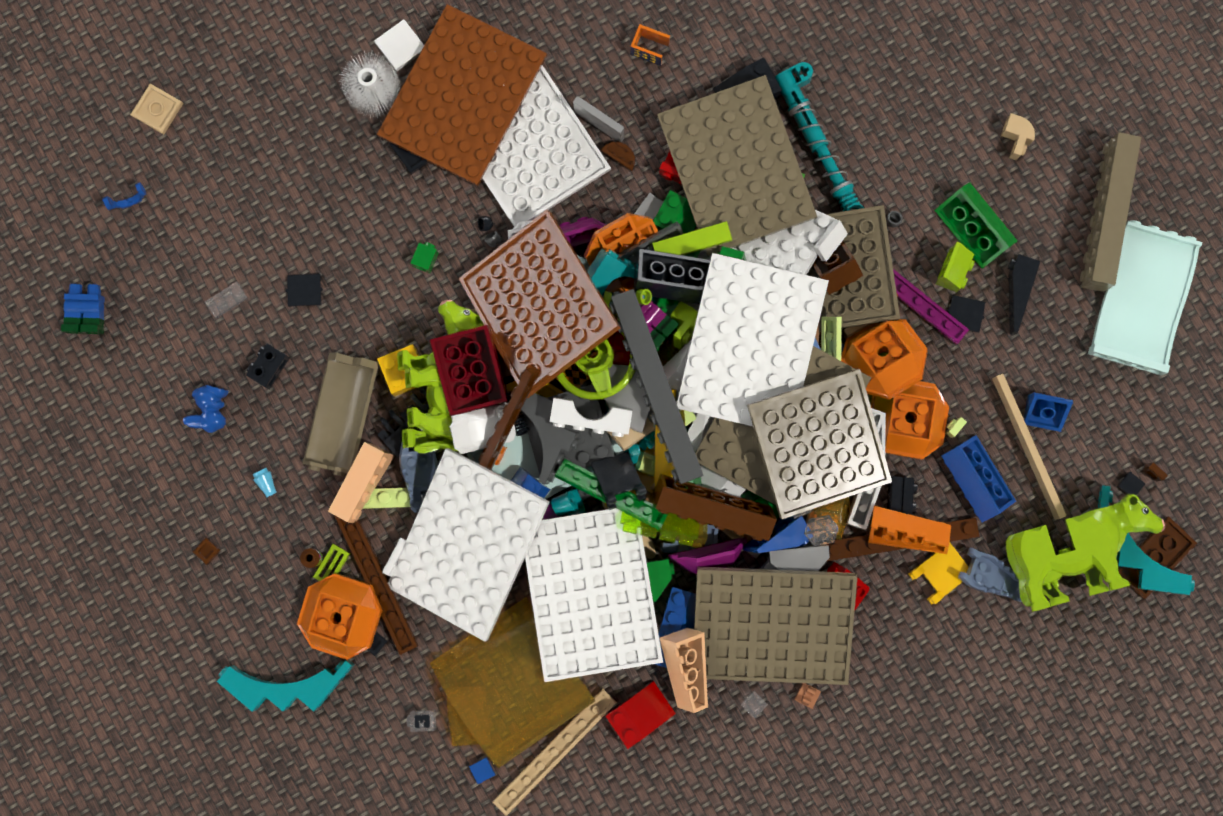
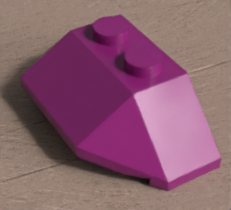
(580, 232)
(713, 555)

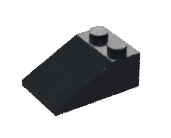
(749, 73)

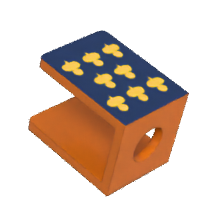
(653, 35)

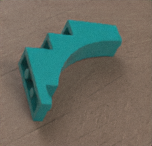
(1152, 574)
(254, 692)

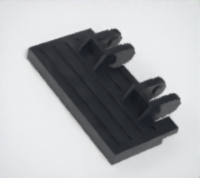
(394, 440)

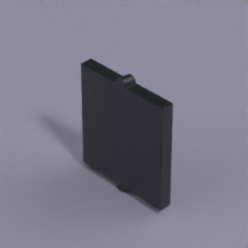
(304, 290)
(967, 312)

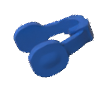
(110, 204)

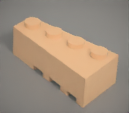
(360, 482)
(687, 668)

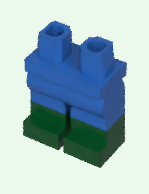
(83, 311)

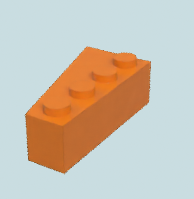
(908, 531)

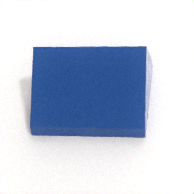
(1046, 411)

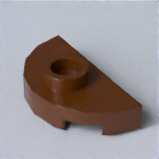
(620, 152)

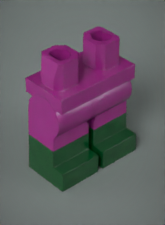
(658, 320)

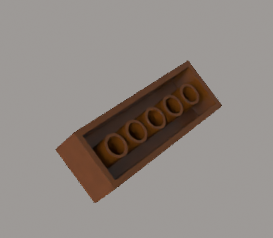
(714, 508)

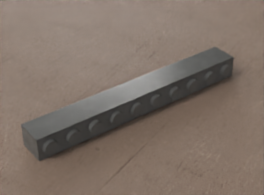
(656, 387)

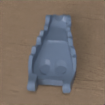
(418, 473)
(990, 575)

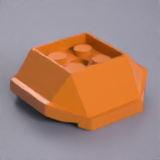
(620, 236)
(896, 370)
(929, 425)
(358, 611)

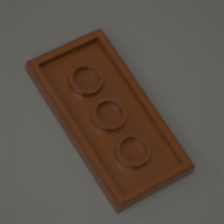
(1165, 548)

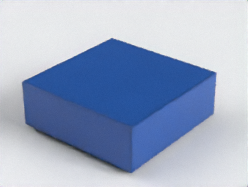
(482, 770)

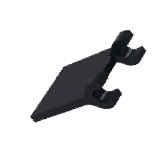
(616, 477)

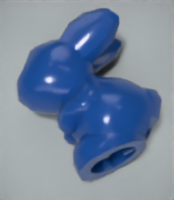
(209, 401)

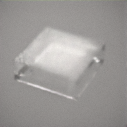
(754, 704)

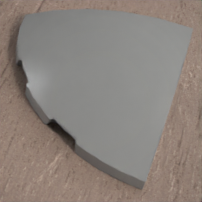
(629, 397)

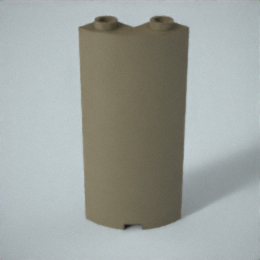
(340, 413)

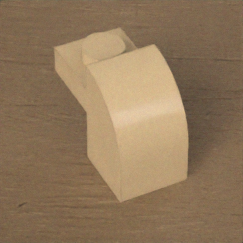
(1021, 132)

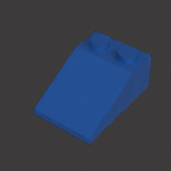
(785, 534)

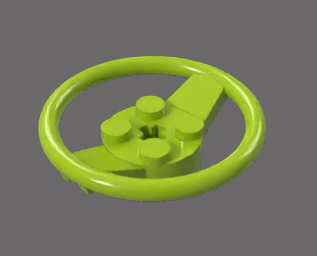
(599, 374)

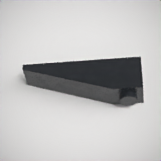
(1021, 280)

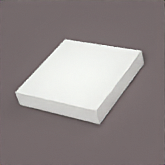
(400, 45)

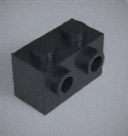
(267, 366)

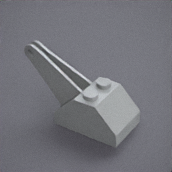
(797, 558)

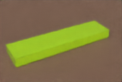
(695, 240)

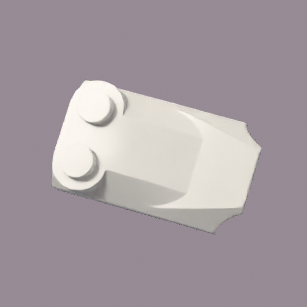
(474, 428)

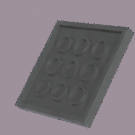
(591, 445)

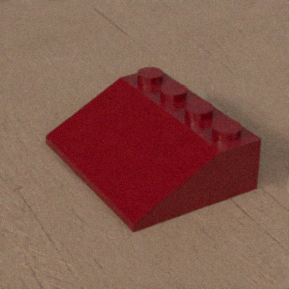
(469, 370)

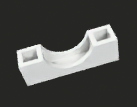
(615, 421)

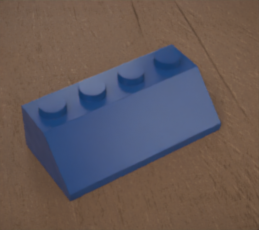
(978, 479)
(677, 614)

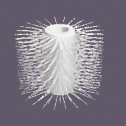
(370, 84)

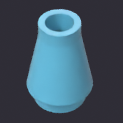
(265, 482)

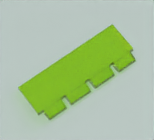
(673, 526)

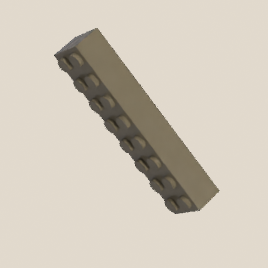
(1110, 212)

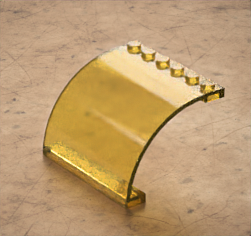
(502, 687)

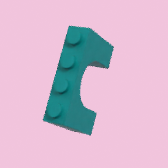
(609, 267)

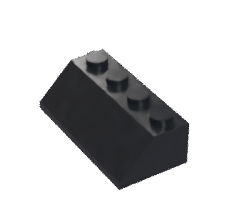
(671, 275)

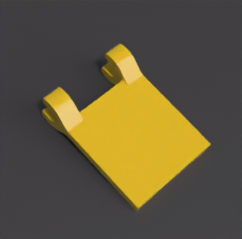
(941, 572)

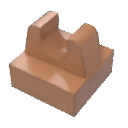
(807, 695)

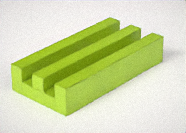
(340, 551)

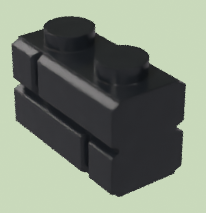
(901, 495)

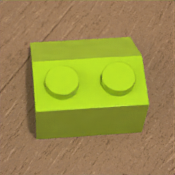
(955, 268)

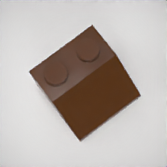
(838, 269)

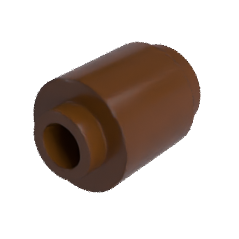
(317, 558)

